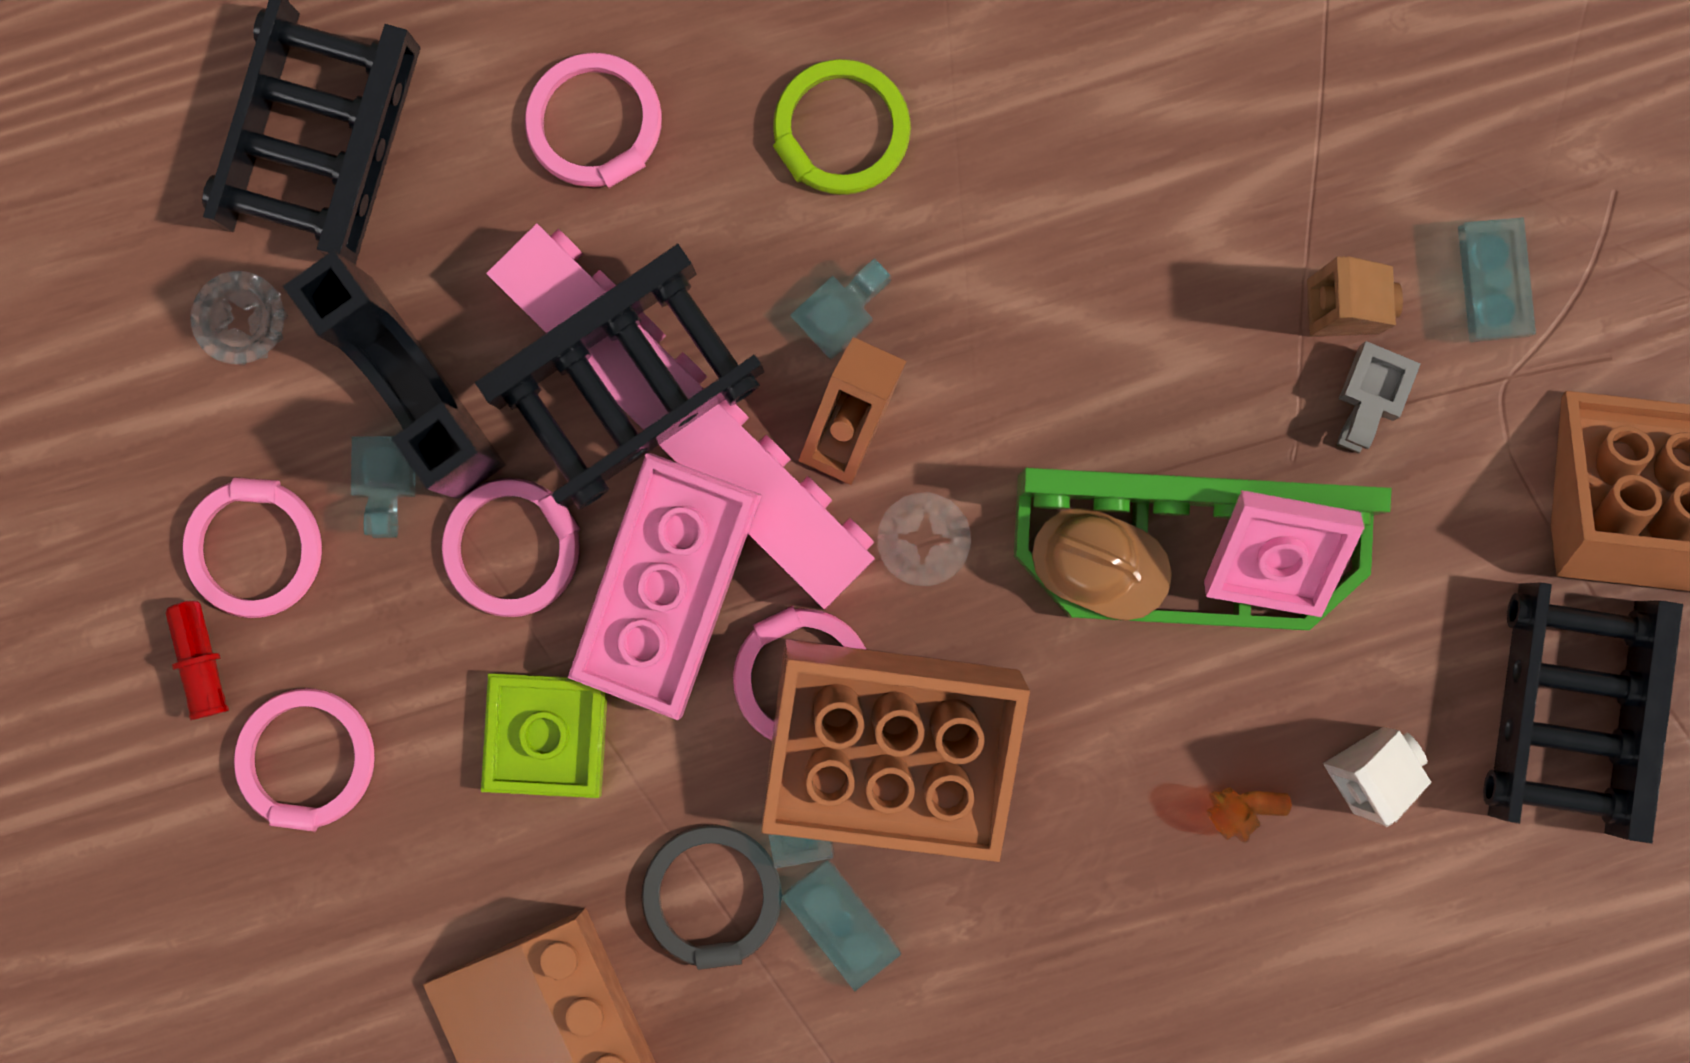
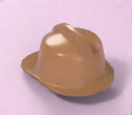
(1102, 564)

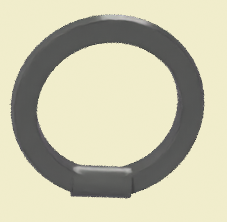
(715, 954)

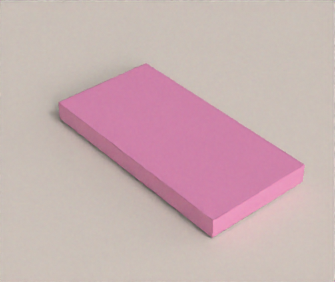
(664, 586)

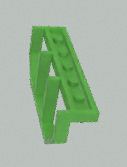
(1174, 497)

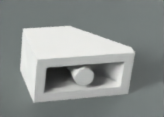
(1380, 775)

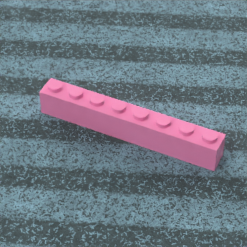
(791, 515)

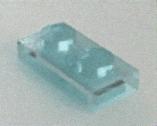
(1496, 279)
(841, 924)

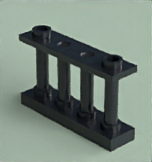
(353, 172)
(567, 351)
(1640, 689)

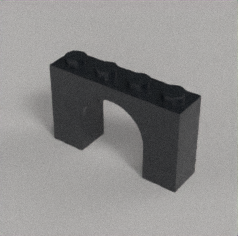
(437, 431)

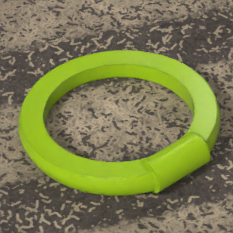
(796, 158)

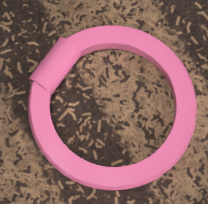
(616, 168)
(261, 492)
(557, 516)
(768, 631)
(293, 815)

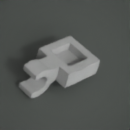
(1378, 389)

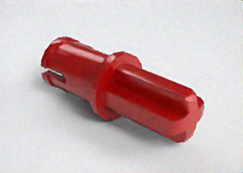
(195, 660)

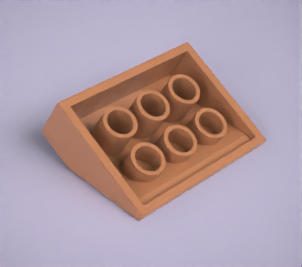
(1622, 491)
(894, 750)
(540, 1002)

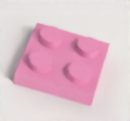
(1283, 553)

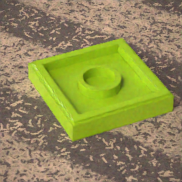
(543, 736)

